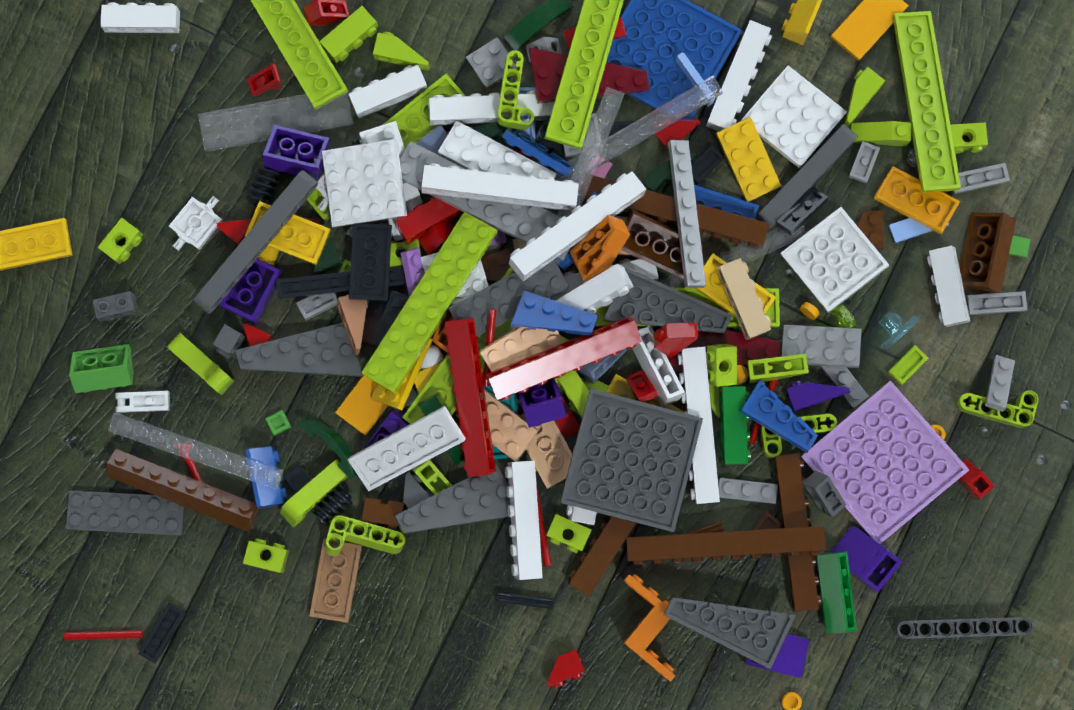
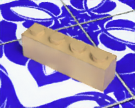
(743, 298)

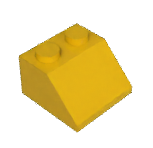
(801, 20)

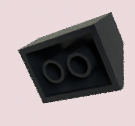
(381, 317)

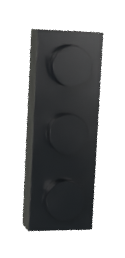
(802, 211)
(162, 633)

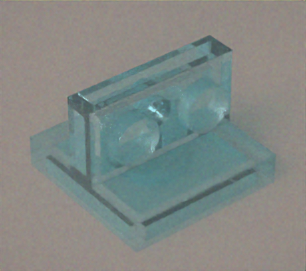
(892, 324)

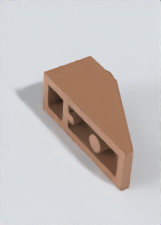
(353, 318)

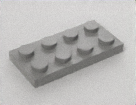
(823, 345)

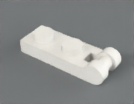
(143, 401)

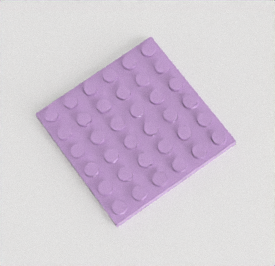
(886, 462)

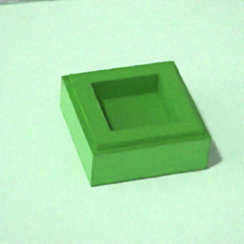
(1019, 247)
(278, 422)

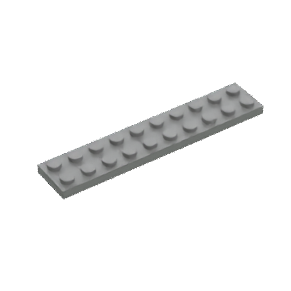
(515, 220)

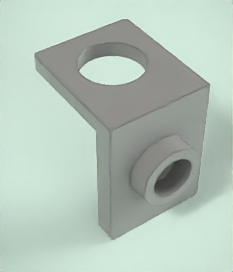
(544, 44)

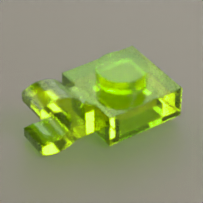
(845, 317)

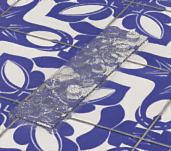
(256, 121)

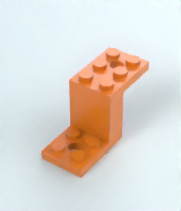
(648, 627)

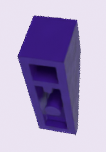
(810, 394)

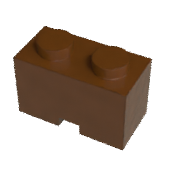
(379, 513)

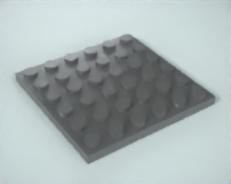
(631, 460)

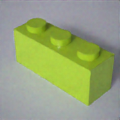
(349, 34)

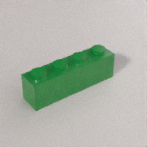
(733, 426)
(836, 592)

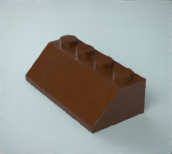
(654, 243)
(986, 251)

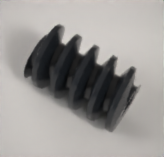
(262, 186)
(333, 505)

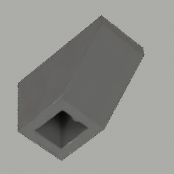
(413, 491)

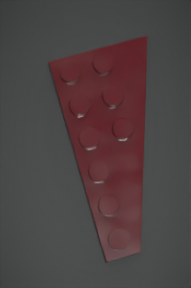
(549, 67)
(747, 350)

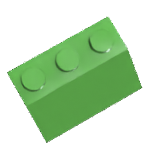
(101, 368)

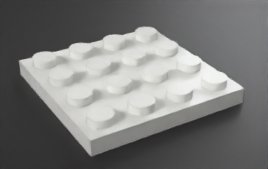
(794, 116)
(364, 183)
(834, 259)

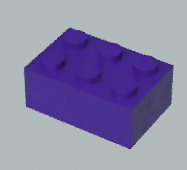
(295, 151)
(252, 292)
(542, 403)

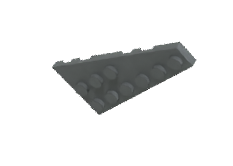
(658, 305)
(311, 352)
(464, 503)
(743, 630)

